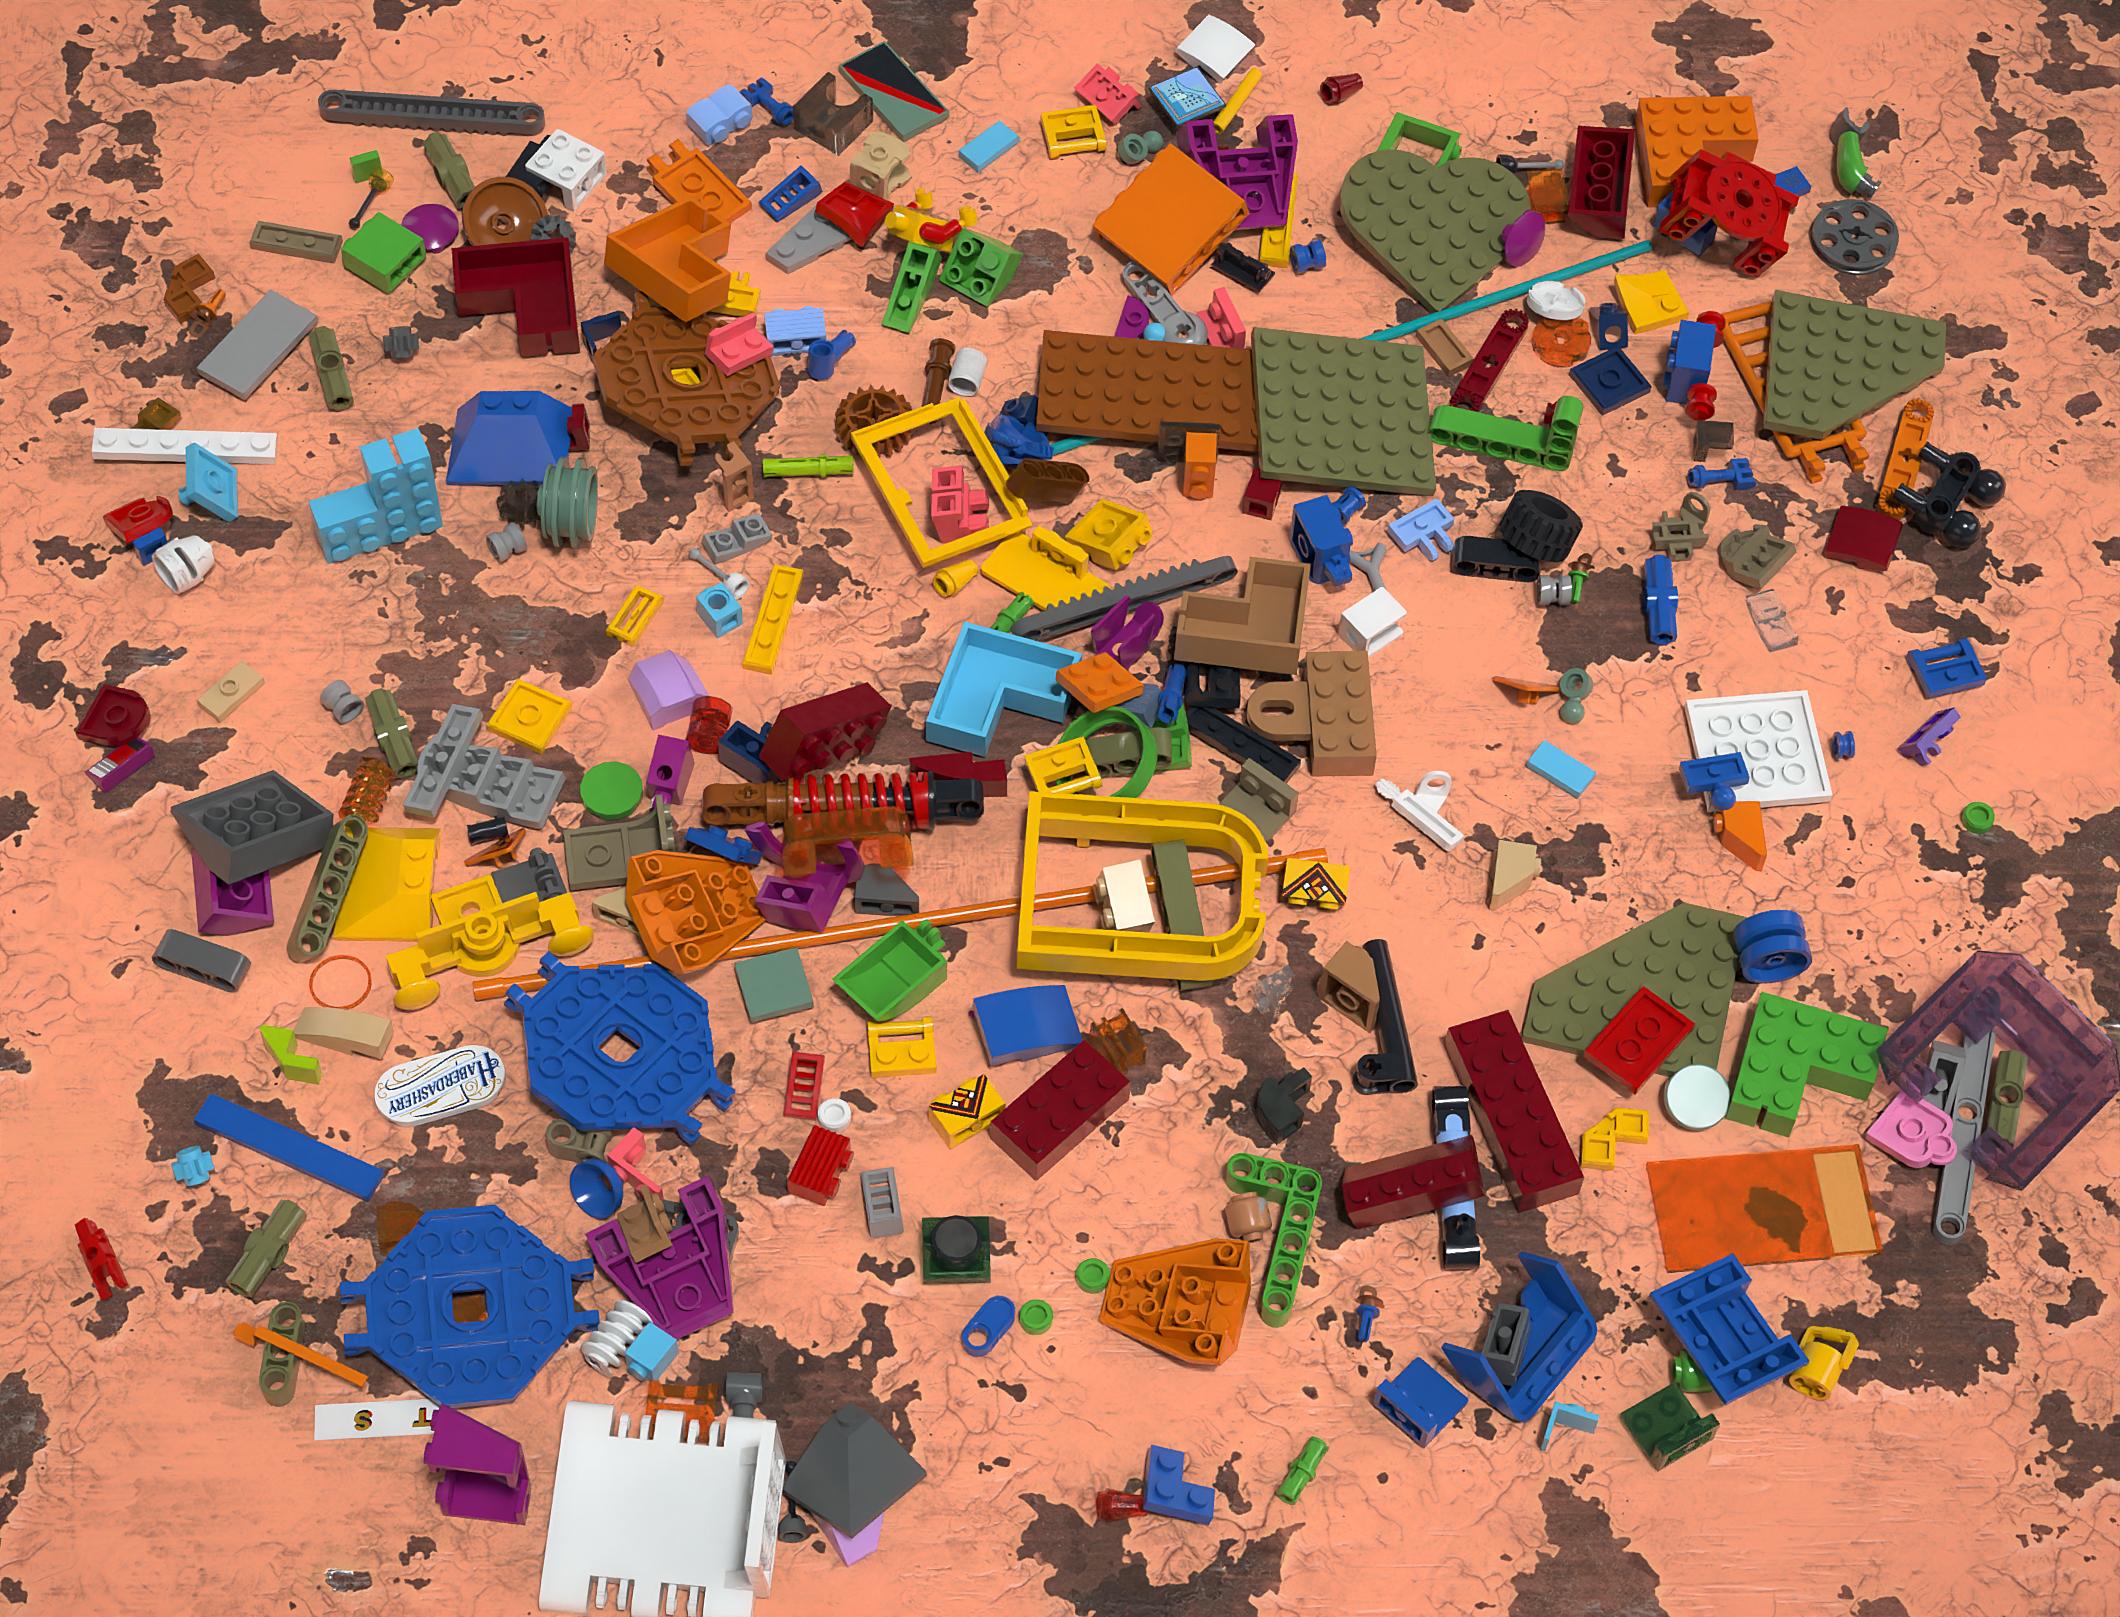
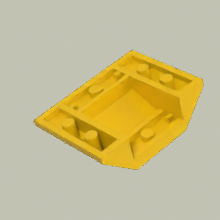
(390, 886)

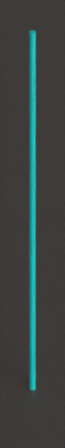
(1452, 312)

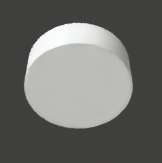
(834, 1115)

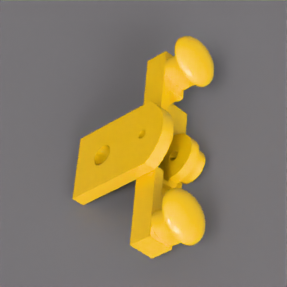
(484, 940)

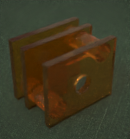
(1548, 194)
(1117, 1053)

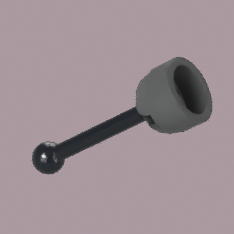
(792, 1526)

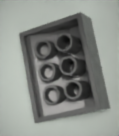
(253, 826)

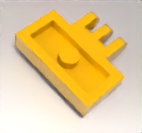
(741, 297)

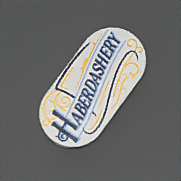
(440, 1085)

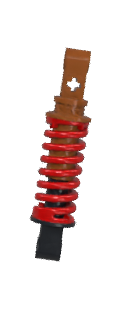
(777, 802)

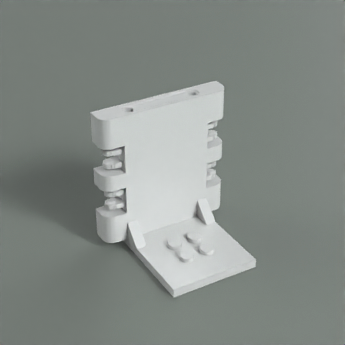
(662, 1514)

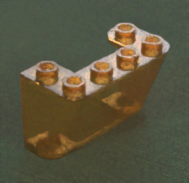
(806, 830)

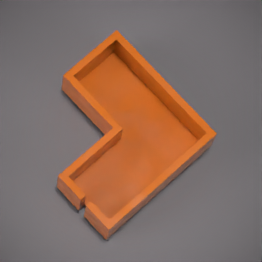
(1678, 127)
(673, 257)

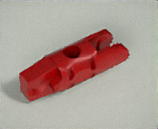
(99, 1257)

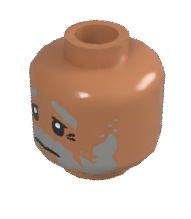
(1248, 1216)

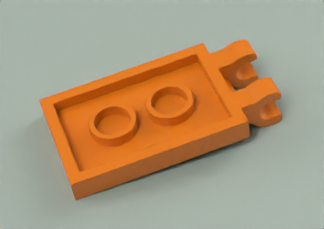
(697, 177)

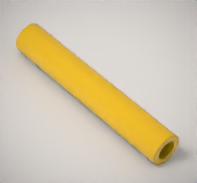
(1237, 100)

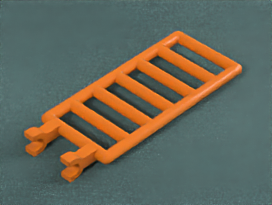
(1805, 450)

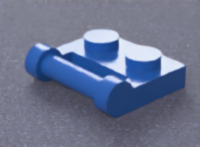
(1948, 675)

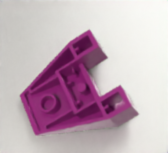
(1255, 174)
(684, 1283)

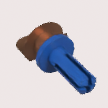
(1368, 1311)

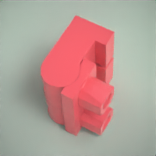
(955, 504)

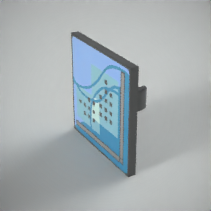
(1187, 96)

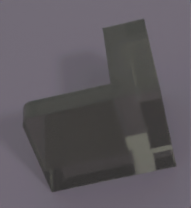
(1711, 435)

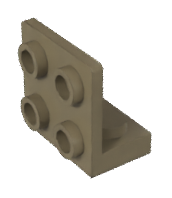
(1262, 799)

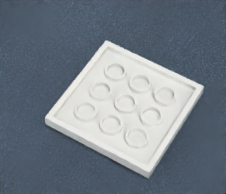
(1775, 741)

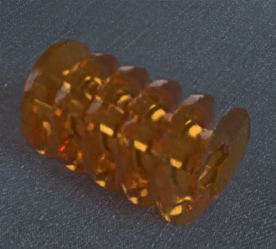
(368, 790)

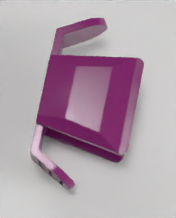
(1135, 636)

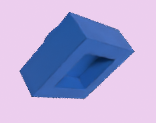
(148, 544)

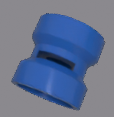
(1307, 256)

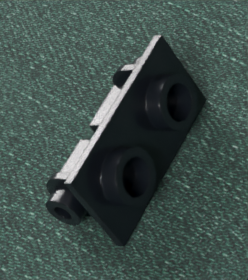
(1242, 268)

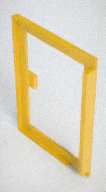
(900, 499)

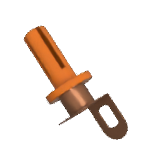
(206, 312)

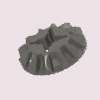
(548, 224)

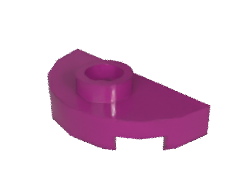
(1133, 319)

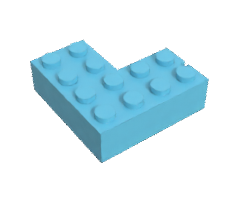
(385, 510)
(993, 673)

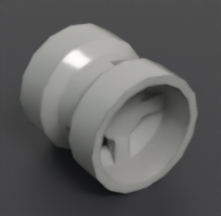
(504, 543)
(1554, 590)
(343, 703)

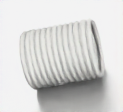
(967, 371)

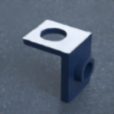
(1610, 315)
(599, 328)
(1022, 409)

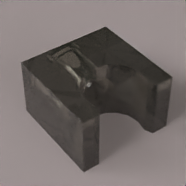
(829, 123)

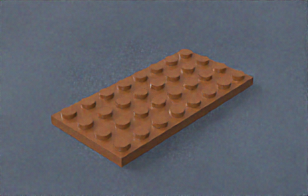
(1134, 384)

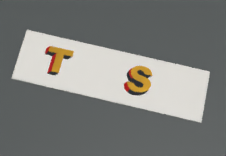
(374, 1419)

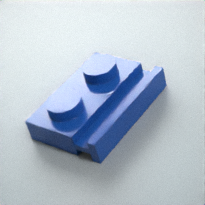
(717, 841)

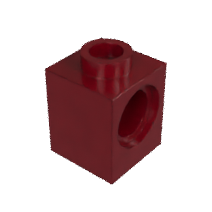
(1261, 496)

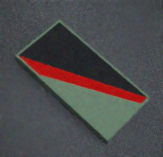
(896, 91)

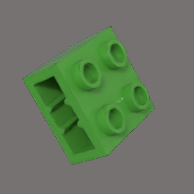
(383, 252)

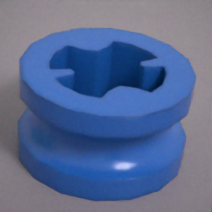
(1843, 745)

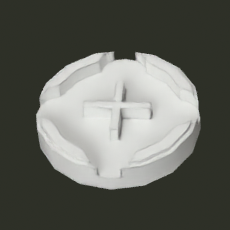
(1556, 302)

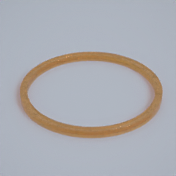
(336, 958)

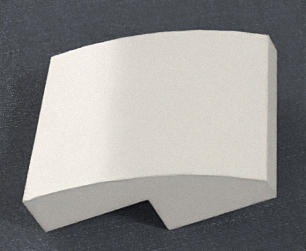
(1215, 47)

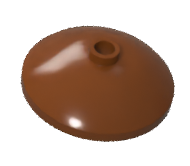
(504, 201)

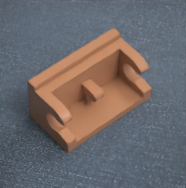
(737, 478)

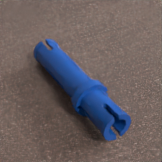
(1171, 695)

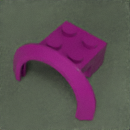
(804, 900)

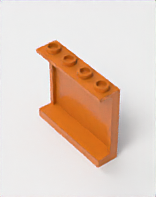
(1171, 217)

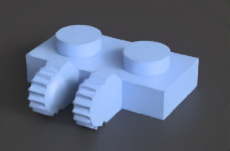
(1422, 525)

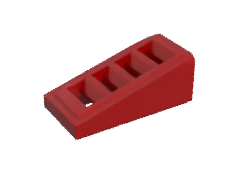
(804, 1060)

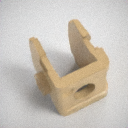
(880, 165)

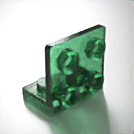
(1668, 1426)

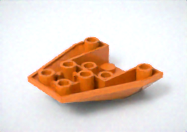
(690, 906)
(1183, 1299)

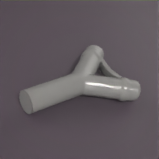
(1371, 567)

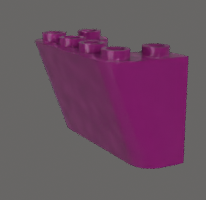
(483, 1470)

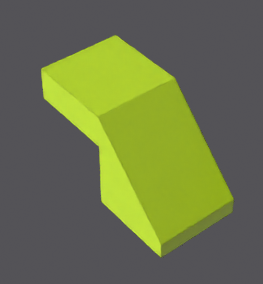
(282, 1047)

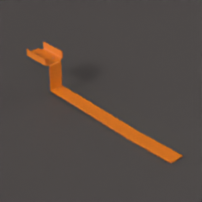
(250, 1336)

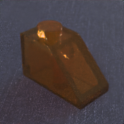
(394, 1222)

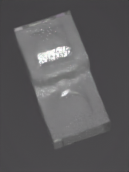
(1770, 620)

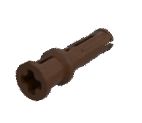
(937, 369)

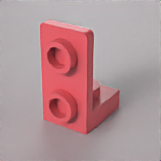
(630, 1152)

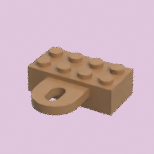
(1328, 709)

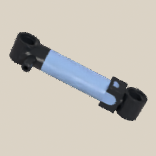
(1451, 1122)

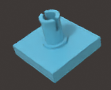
(210, 483)

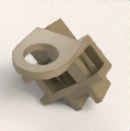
(1689, 521)

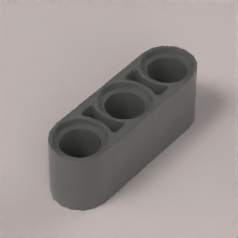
(201, 960)

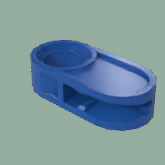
(993, 1320)

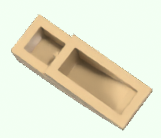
(344, 1030)

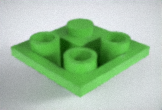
(980, 266)

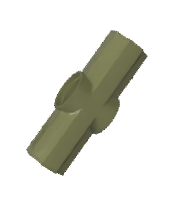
(449, 167)
(331, 368)
(392, 733)
(2009, 1083)
(266, 1248)

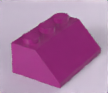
(233, 906)

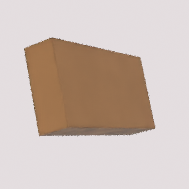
(1444, 347)

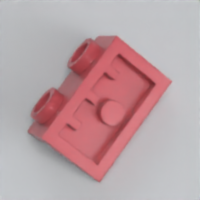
(1102, 89)
(1223, 322)
(737, 345)

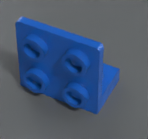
(1420, 1401)

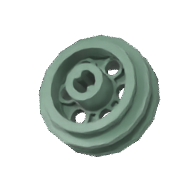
(568, 502)

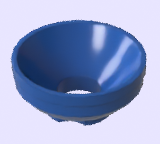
(590, 1190)

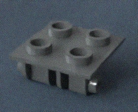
(535, 875)

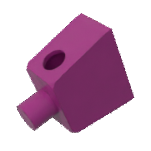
(670, 770)

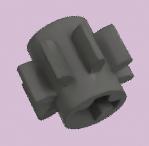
(401, 342)

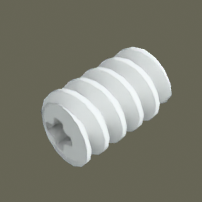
(613, 1336)

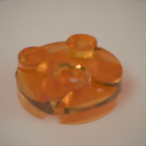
(1557, 354)

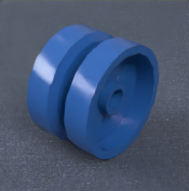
(1772, 946)

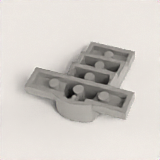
(480, 776)

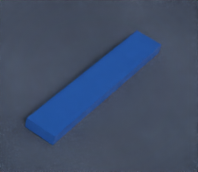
(289, 1147)

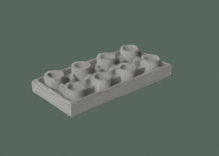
(257, 344)

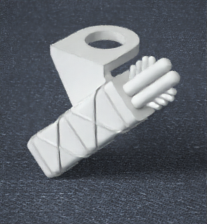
(1423, 807)

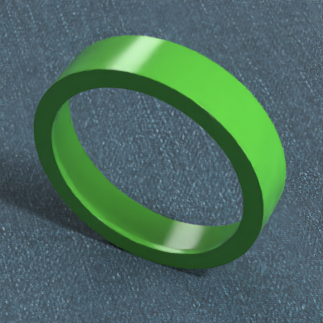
(1090, 722)

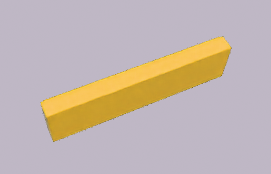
(1277, 240)
(773, 619)

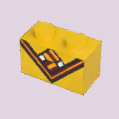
(1316, 882)
(965, 1110)

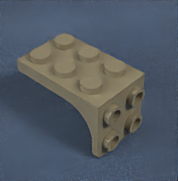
(601, 853)

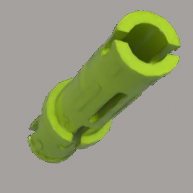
(806, 466)

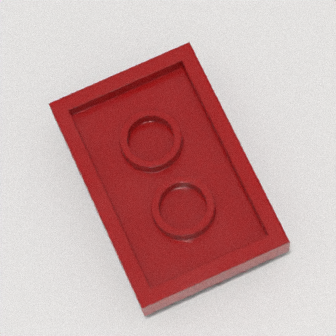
(1639, 1040)

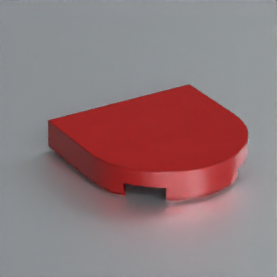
(138, 518)

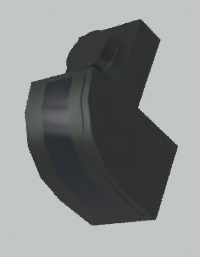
(1277, 1107)

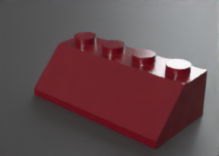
(1602, 180)
(1412, 1182)

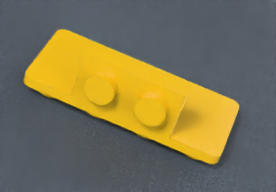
(1042, 568)

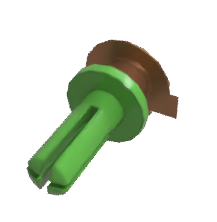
(1579, 575)

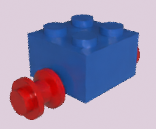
(1691, 364)

